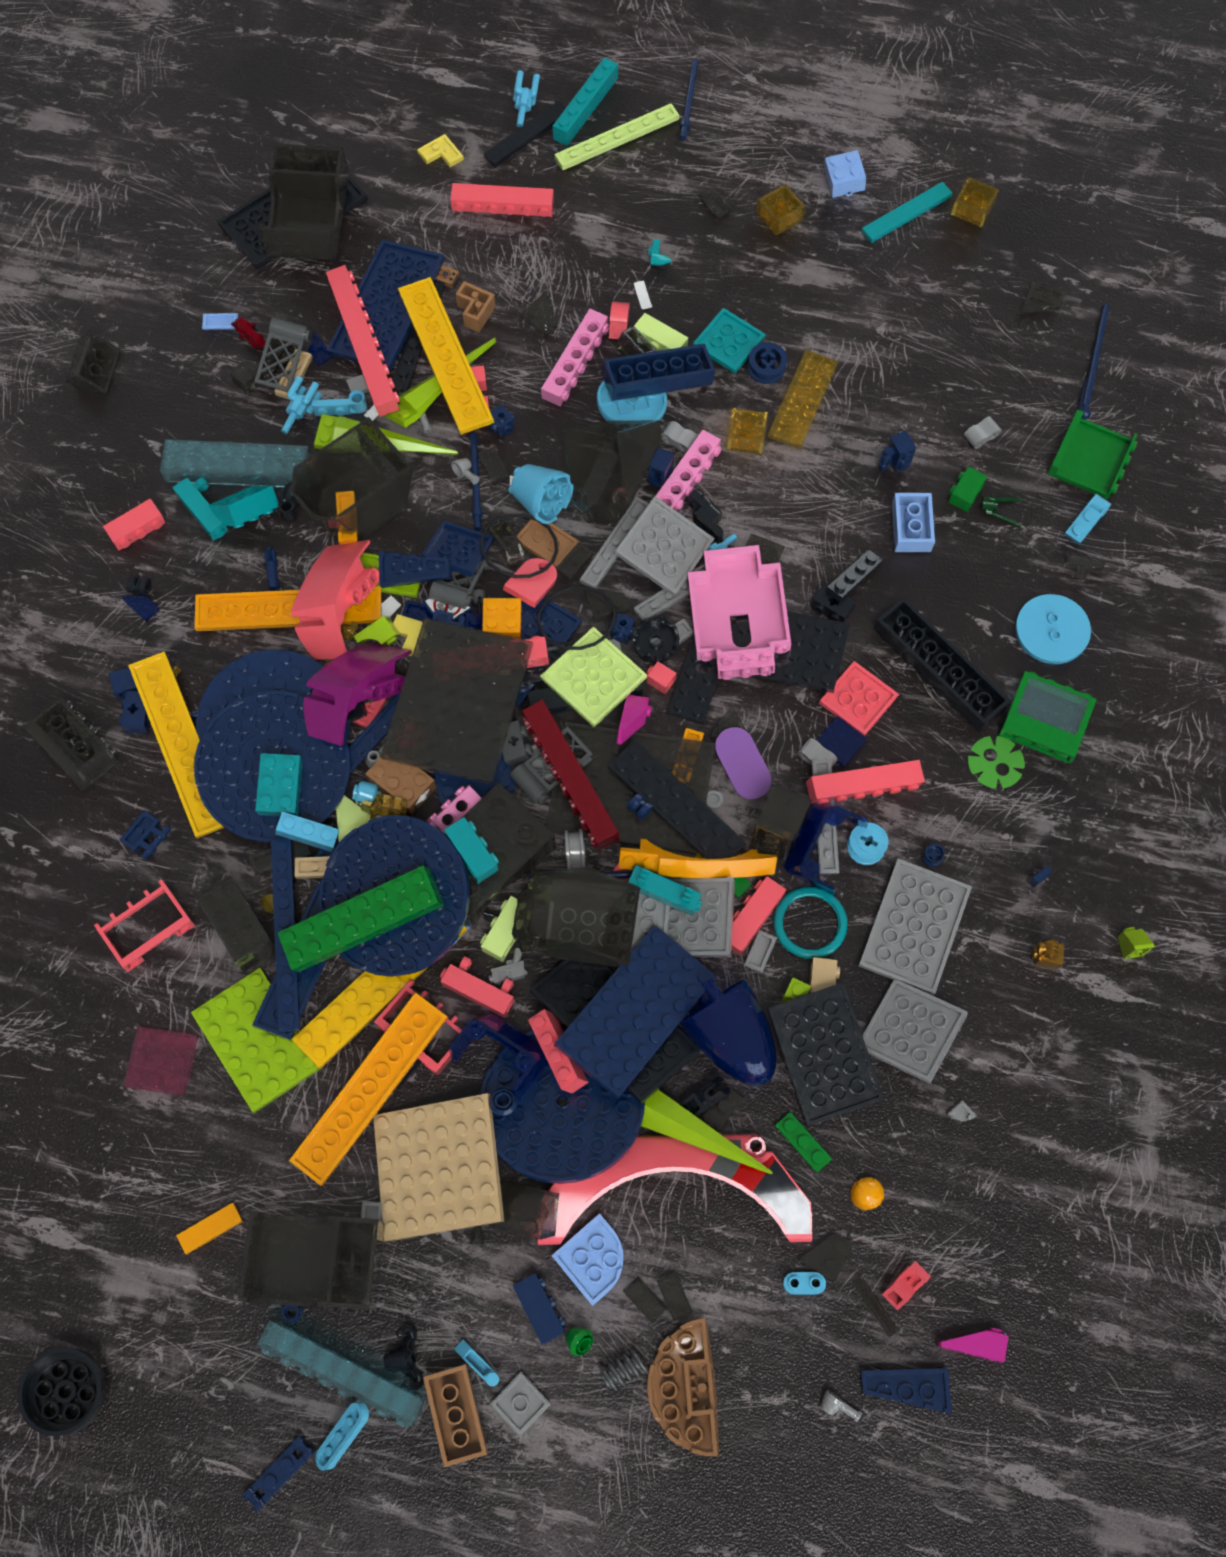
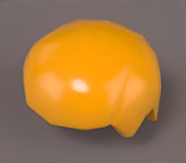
(867, 1193)

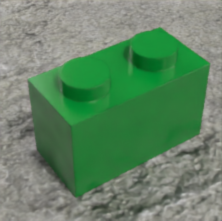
(967, 489)

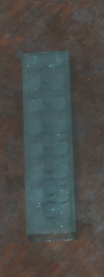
(231, 462)
(342, 1373)

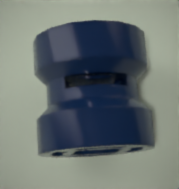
(640, 806)
(937, 854)

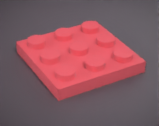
(859, 698)

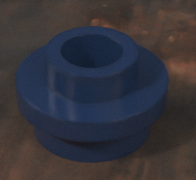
(287, 1318)

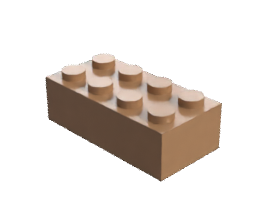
(455, 1415)

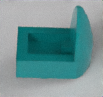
(656, 258)

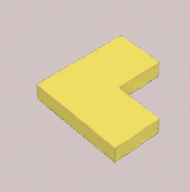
(442, 148)
(408, 628)

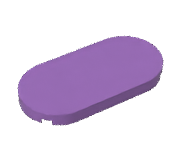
(743, 763)

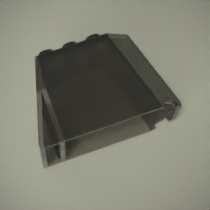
(357, 462)

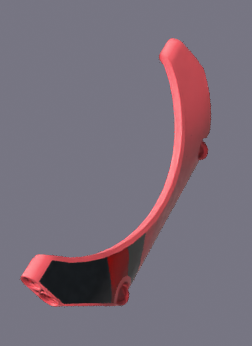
(662, 1153)

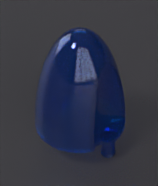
(733, 1032)

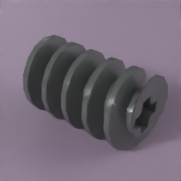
(622, 1371)

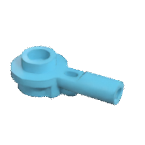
(724, 544)

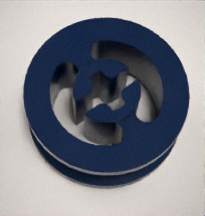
(769, 355)

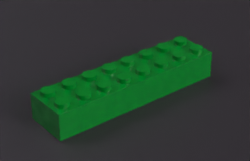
(360, 919)

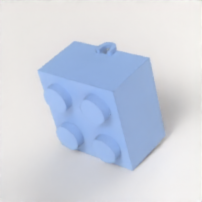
(845, 174)

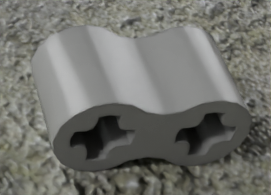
(982, 432)
(678, 436)
(815, 751)

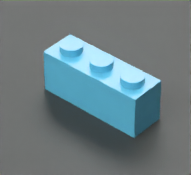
(306, 831)

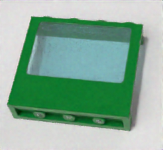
(1048, 717)

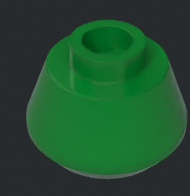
(579, 1340)

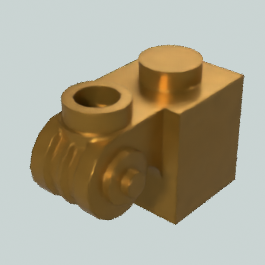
(1048, 954)

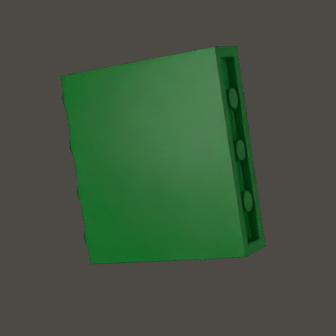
(1092, 457)

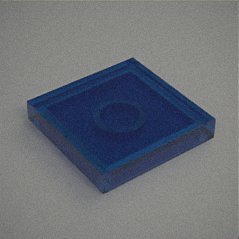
(842, 740)

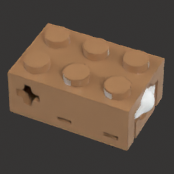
(402, 782)

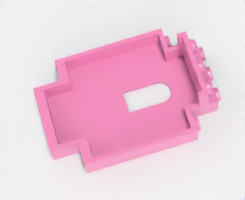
(737, 586)

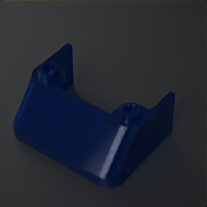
(798, 861)
(529, 1058)

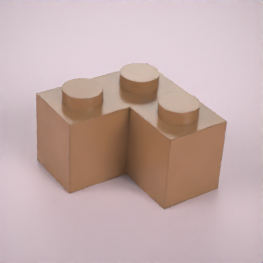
(477, 305)

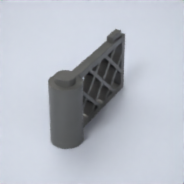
(291, 334)
(452, 592)
(529, 778)

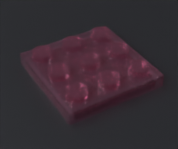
(161, 1061)

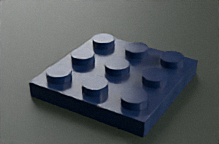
(459, 546)

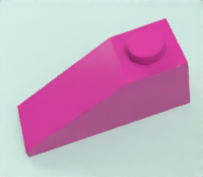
(633, 716)
(983, 1344)

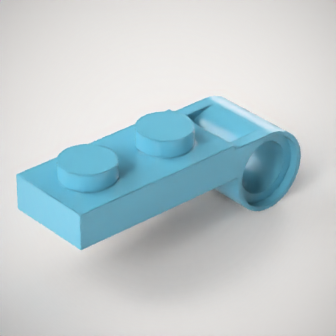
(341, 406)
(1087, 519)

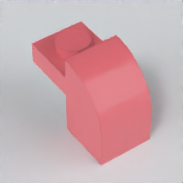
(618, 319)
(906, 1285)

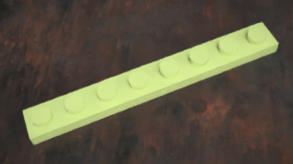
(616, 136)

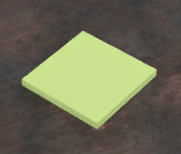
(594, 677)

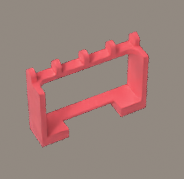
(135, 957)
(383, 1025)

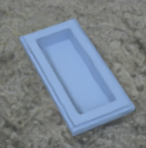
(219, 321)

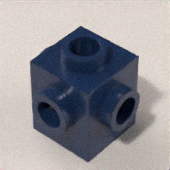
(503, 421)
(623, 628)

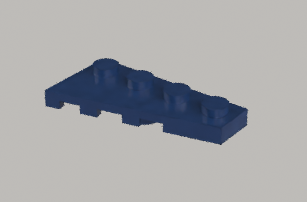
(402, 569)
(910, 1386)

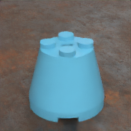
(541, 491)

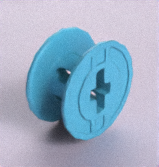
(867, 854)

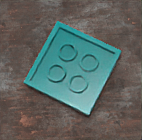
(730, 340)

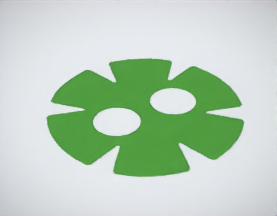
(990, 776)

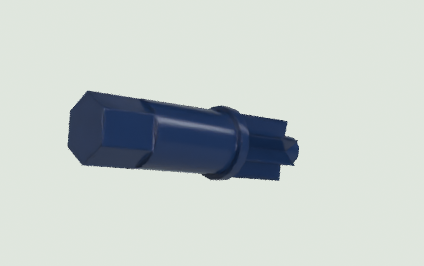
(271, 569)

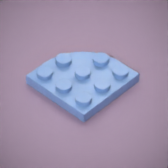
(592, 1259)

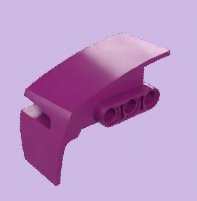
(344, 682)

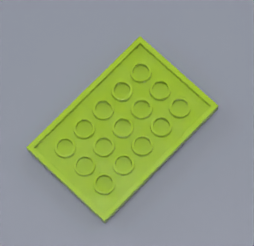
(255, 1060)

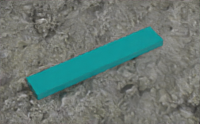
(906, 212)

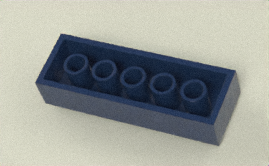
(658, 372)

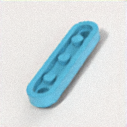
(342, 1436)

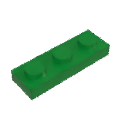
(803, 1142)

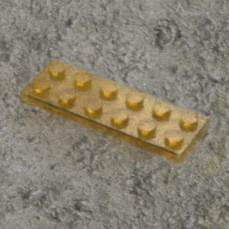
(803, 399)

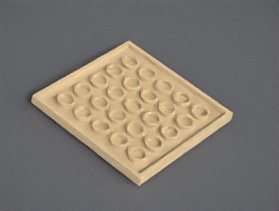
(438, 1168)

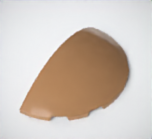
(684, 1389)

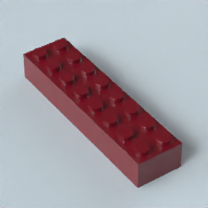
(571, 775)

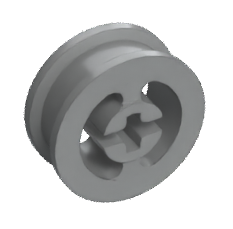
(574, 849)

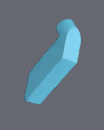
(477, 1363)

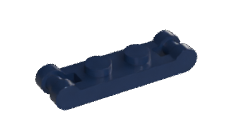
(278, 1473)

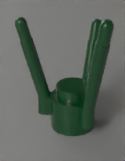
(990, 503)

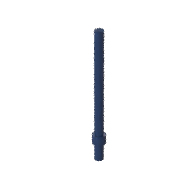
(685, 123)
(477, 512)

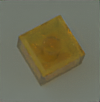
(975, 201)
(781, 209)
(747, 431)

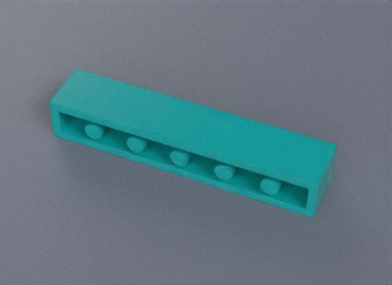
(585, 102)

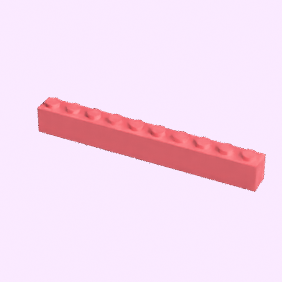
(363, 343)

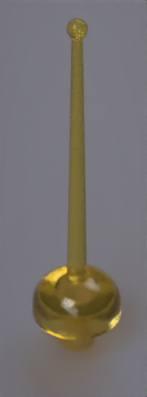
(348, 633)

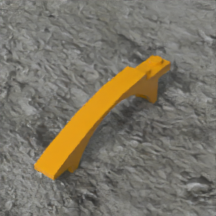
(675, 865)

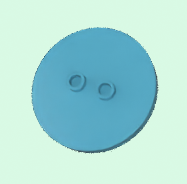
(636, 408)
(1053, 629)

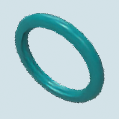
(810, 953)

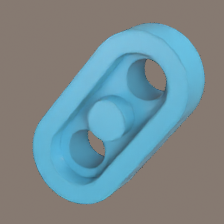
(804, 1283)

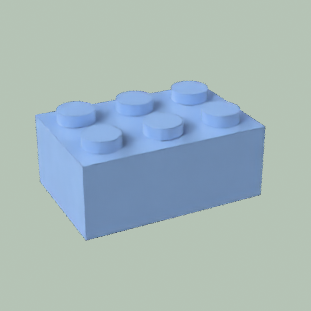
(913, 522)

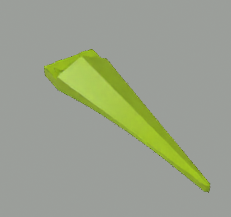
(420, 397)
(333, 427)
(673, 1120)

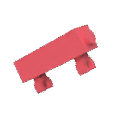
(476, 990)

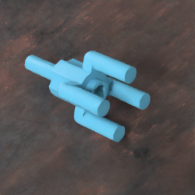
(524, 97)
(299, 402)

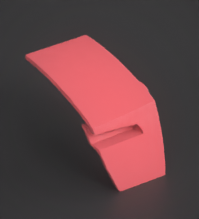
(327, 593)

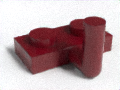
(246, 332)

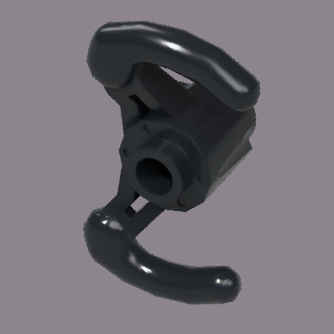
(404, 1358)

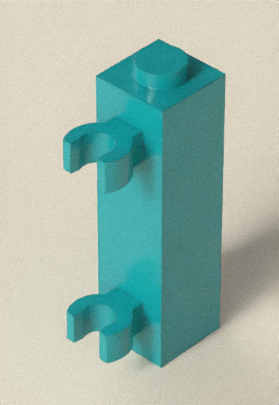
(199, 508)
(666, 891)

